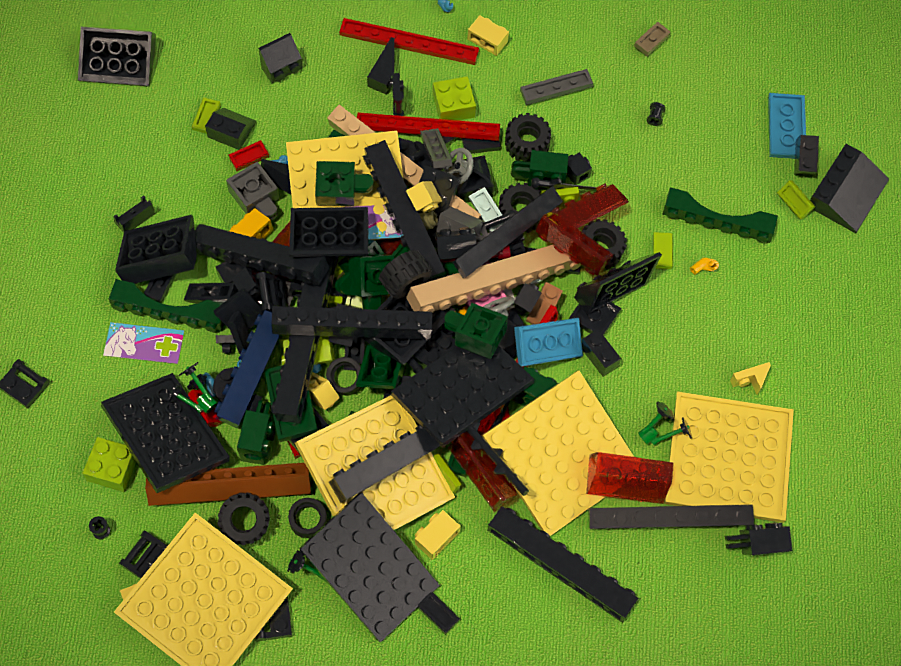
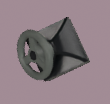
(473, 174)
(508, 341)

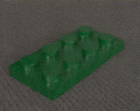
(288, 430)

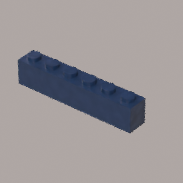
(248, 373)

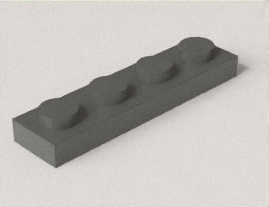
(556, 86)
(436, 148)

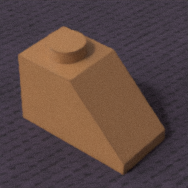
(549, 296)

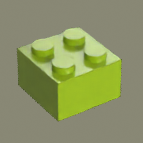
(454, 99)
(109, 465)

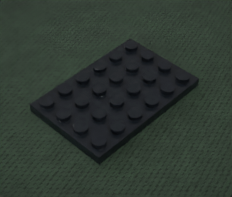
(460, 391)
(164, 437)
(369, 567)

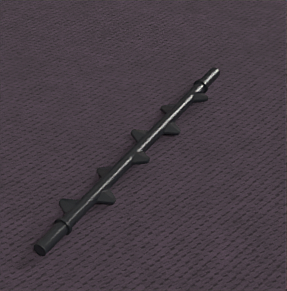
(480, 443)

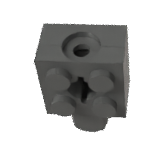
(254, 189)
(455, 219)

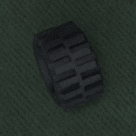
(527, 125)
(518, 195)
(610, 236)
(405, 272)
(247, 536)

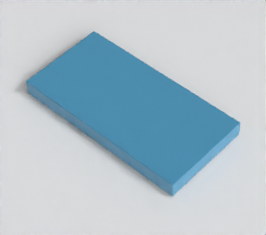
(786, 123)
(548, 341)

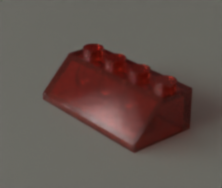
(592, 205)
(574, 243)
(480, 470)
(629, 477)

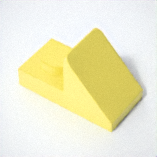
(754, 375)

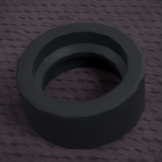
(331, 372)
(303, 503)

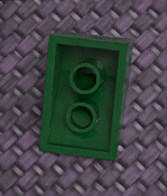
(379, 370)

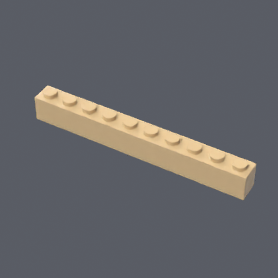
(349, 125)
(489, 279)

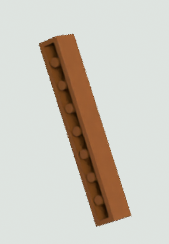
(225, 482)

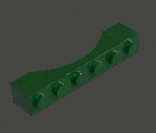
(684, 207)
(129, 298)

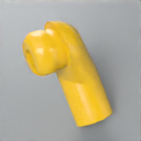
(704, 264)

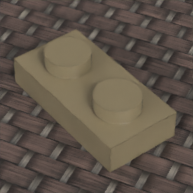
(652, 39)

